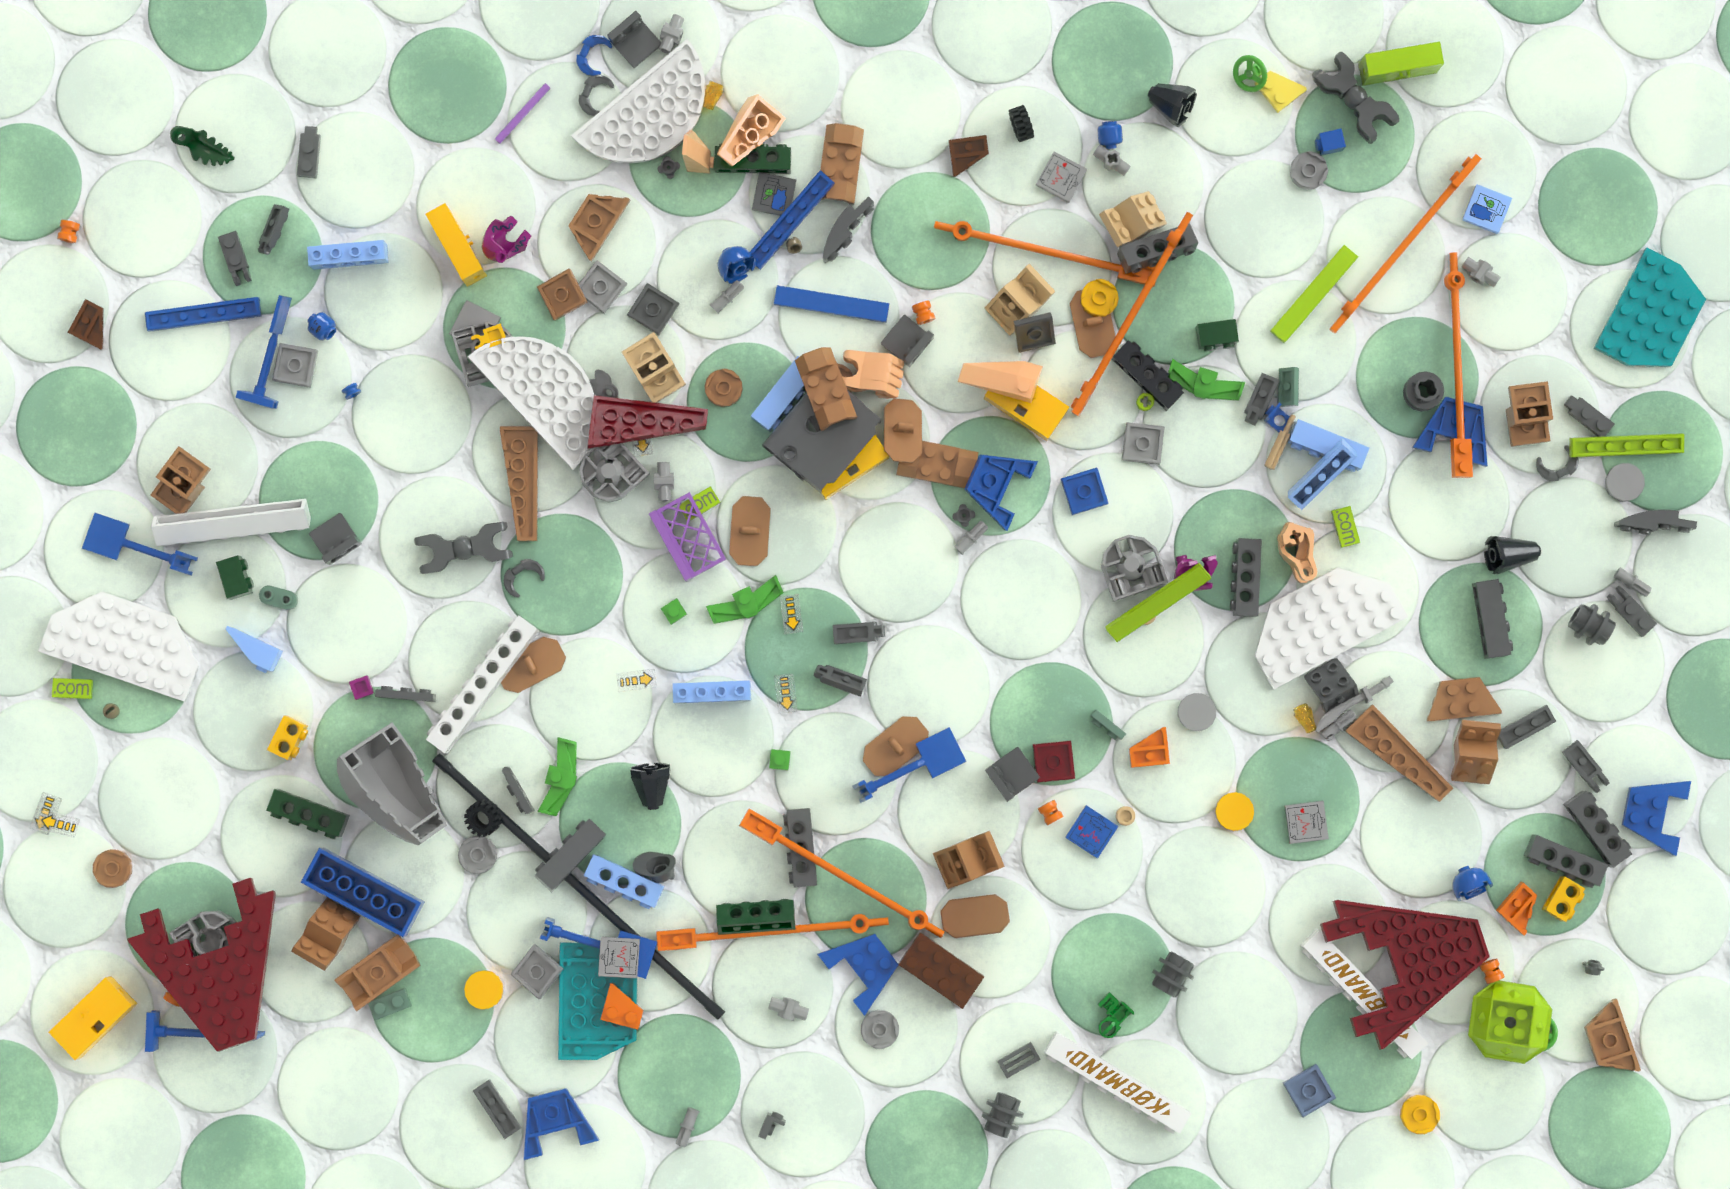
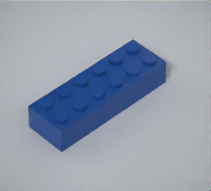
(362, 892)

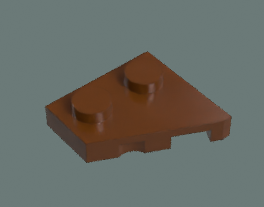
(966, 152)
(89, 324)

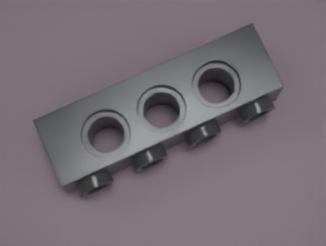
(1132, 263)
(1253, 548)
(1576, 807)
(1595, 868)
(808, 877)

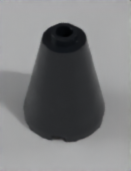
(1509, 553)

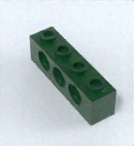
(780, 166)
(337, 819)
(764, 922)

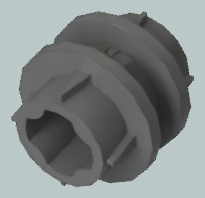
(1434, 388)
(1593, 625)
(1172, 974)
(1002, 1115)

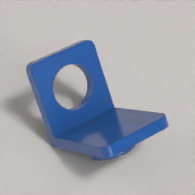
(1272, 412)

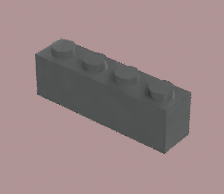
(1492, 619)
(569, 855)

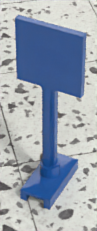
(276, 328)
(108, 535)
(937, 753)
(646, 946)
(155, 1030)

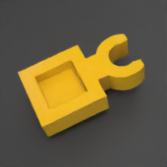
(490, 334)

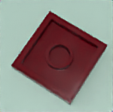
(1054, 761)

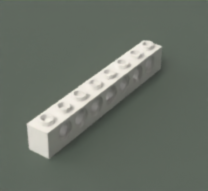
(481, 696)

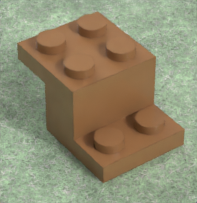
(1529, 414)
(180, 481)
(1475, 752)
(968, 859)
(325, 934)

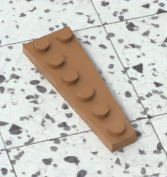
(521, 463)
(1391, 746)

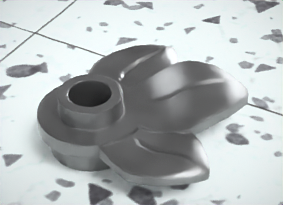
(602, 383)

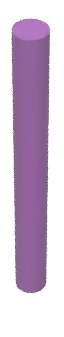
(522, 113)

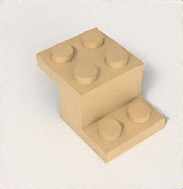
(1133, 218)
(1019, 298)
(653, 368)

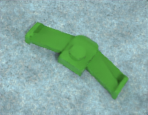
(1204, 383)
(746, 603)
(560, 777)

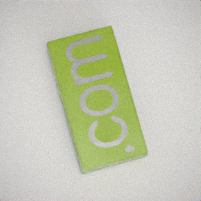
(704, 500)
(1345, 526)
(72, 688)

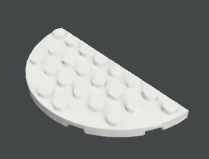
(651, 113)
(544, 389)

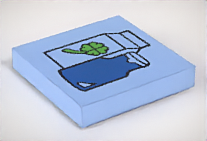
(1487, 209)

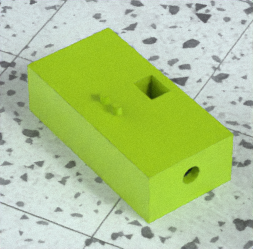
(1401, 63)

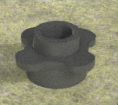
(667, 161)
(963, 520)
(1593, 967)

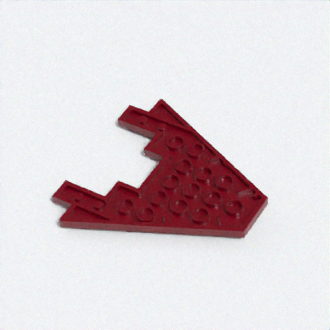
(1426, 953)
(223, 986)

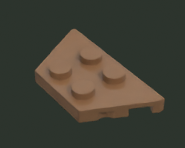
(596, 220)
(1462, 699)
(1611, 1039)

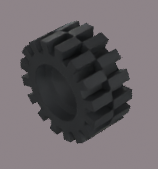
(1021, 123)
(474, 822)

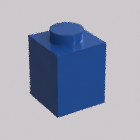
(1330, 142)

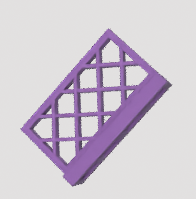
(674, 547)

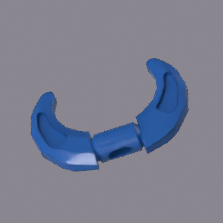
(590, 41)

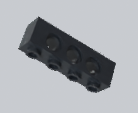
(1150, 386)

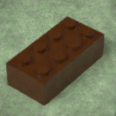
(941, 970)

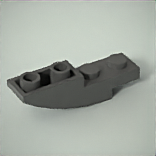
(840, 234)
(1650, 520)

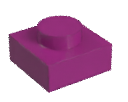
(361, 687)

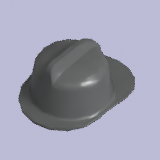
(656, 866)

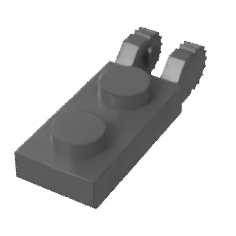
(234, 256)
(1632, 612)
(1585, 765)

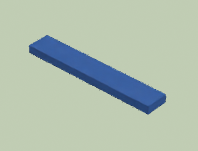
(791, 218)
(831, 304)
(203, 314)

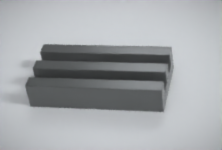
(1021, 1067)

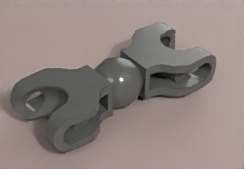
(1355, 97)
(463, 547)

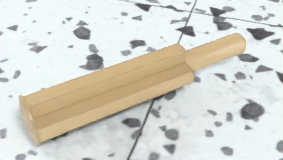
(1279, 445)

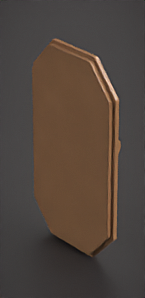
(1092, 332)
(903, 430)
(749, 531)
(536, 663)
(894, 746)
(975, 916)

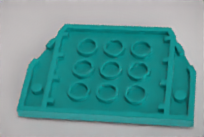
(1652, 314)
(582, 1003)

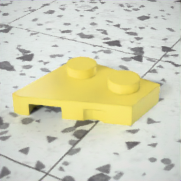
(1281, 91)

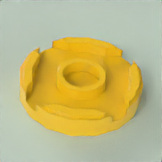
(1099, 298)
(1234, 811)
(483, 989)
(1420, 1114)

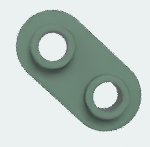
(277, 597)

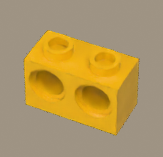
(283, 735)
(1558, 895)

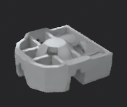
(466, 343)
(632, 474)
(1128, 571)
(214, 921)

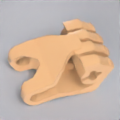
(875, 372)
(1304, 557)

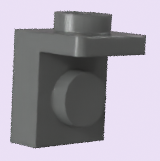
(767, 1127)

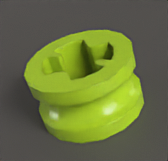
(1149, 398)

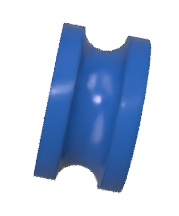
(351, 391)

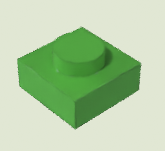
(674, 611)
(779, 759)

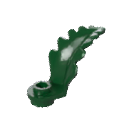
(201, 146)

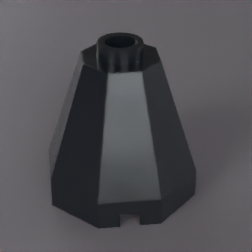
(1173, 101)
(651, 783)

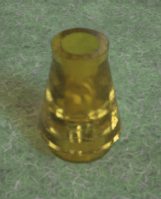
(712, 94)
(1304, 715)

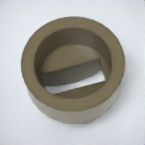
(794, 249)
(114, 713)

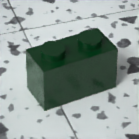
(1217, 334)
(235, 577)

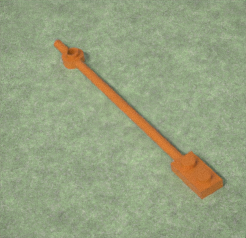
(1457, 178)
(1140, 277)
(1089, 387)
(1460, 448)
(770, 833)
(688, 938)

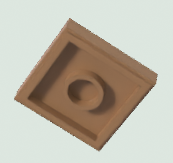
(562, 294)

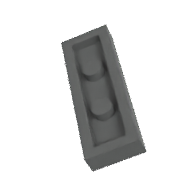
(405, 693)
(1526, 726)
(497, 1109)

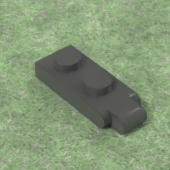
(309, 153)
(273, 228)
(1261, 398)
(1588, 416)
(857, 632)
(840, 679)
(515, 789)

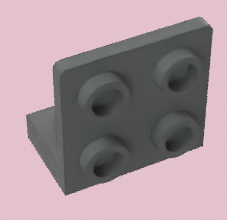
(634, 39)
(907, 340)
(335, 539)
(1332, 684)
(1012, 773)

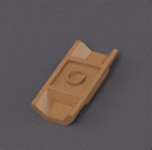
(842, 160)
(825, 387)
(940, 465)
(378, 972)

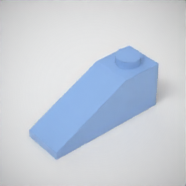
(257, 651)

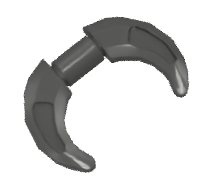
(592, 81)
(1551, 475)
(527, 564)

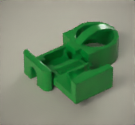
(1117, 1012)

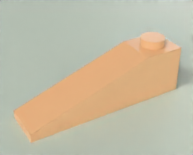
(751, 127)
(696, 154)
(1009, 379)

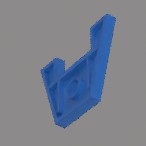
(1444, 424)
(990, 481)
(1647, 809)
(869, 961)
(551, 1114)

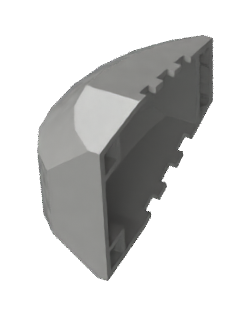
(390, 787)

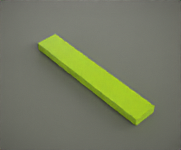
(1314, 294)
(1626, 445)
(1158, 602)

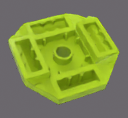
(1513, 1000)

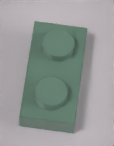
(1288, 386)
(1113, 730)
(389, 1004)

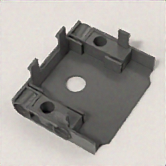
(821, 454)

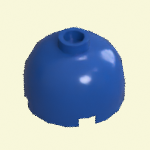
(734, 263)
(1470, 882)

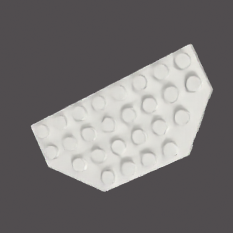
(1323, 622)
(124, 644)

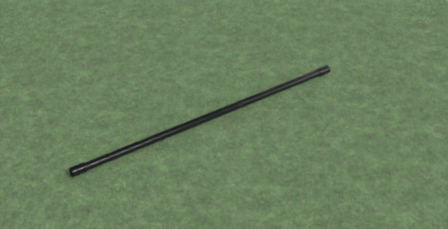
(712, 1007)

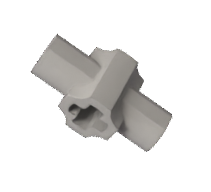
(671, 33)
(1118, 165)
(1481, 272)
(663, 481)
(788, 1008)

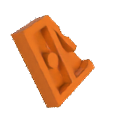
(1151, 750)
(1518, 907)
(621, 1009)

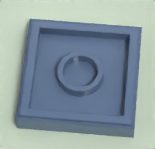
(1309, 1090)

